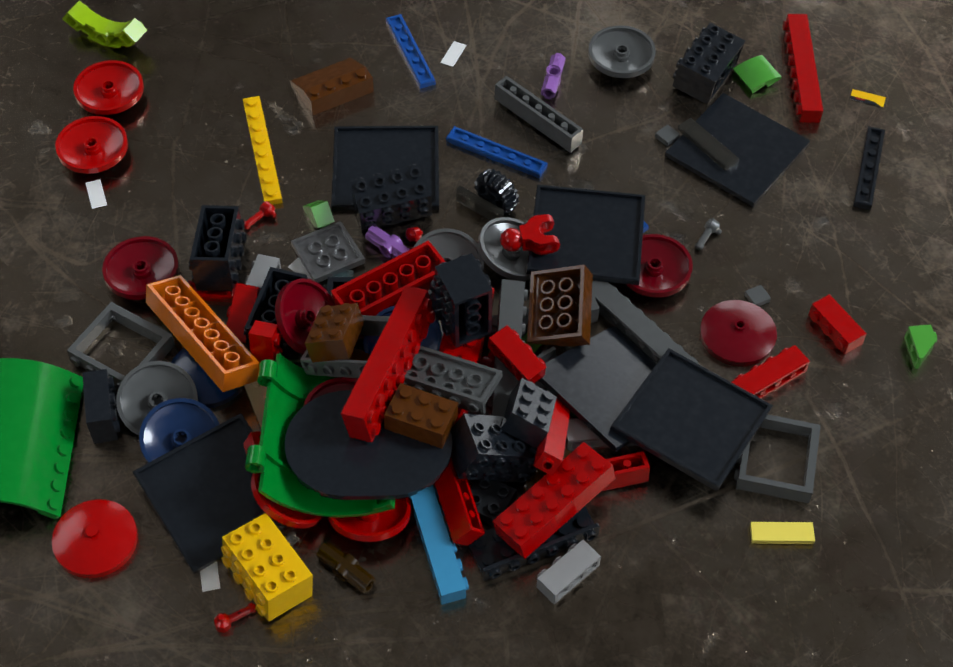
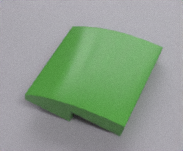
(756, 73)

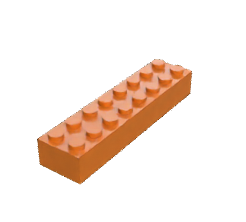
(202, 333)

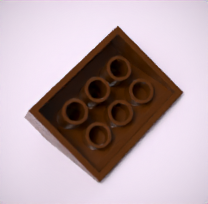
(333, 85)
(560, 306)

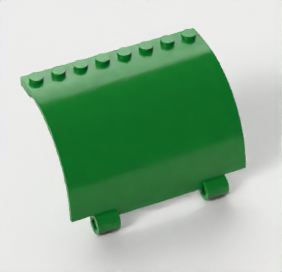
(285, 396)
(36, 433)

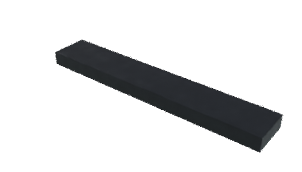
(869, 168)

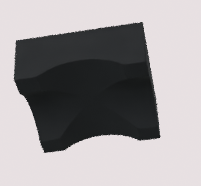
(492, 499)

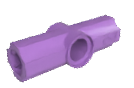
(553, 76)
(388, 245)

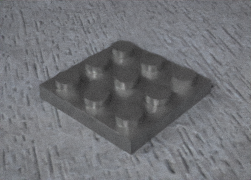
(328, 251)

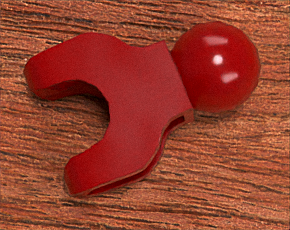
(531, 236)

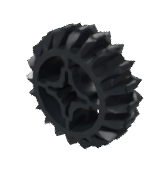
(497, 190)

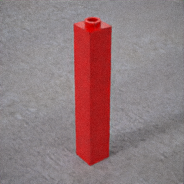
(551, 449)

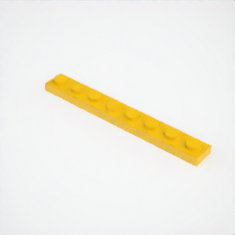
(262, 150)

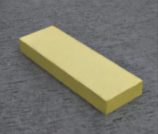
(782, 533)

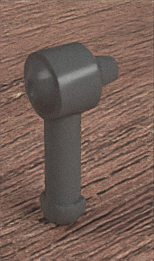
(711, 226)

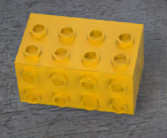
(266, 567)

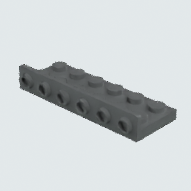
(453, 379)

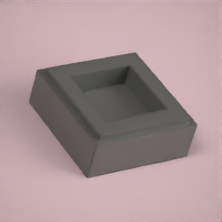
(667, 135)
(757, 295)

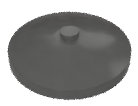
(622, 51)
(451, 244)
(504, 262)
(149, 386)

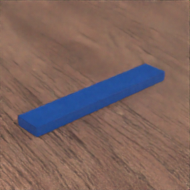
(410, 51)
(496, 152)

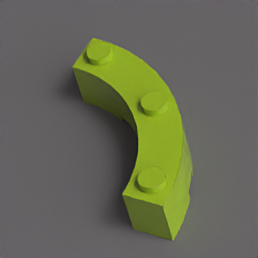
(104, 30)

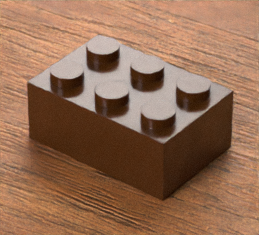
(334, 332)
(421, 415)

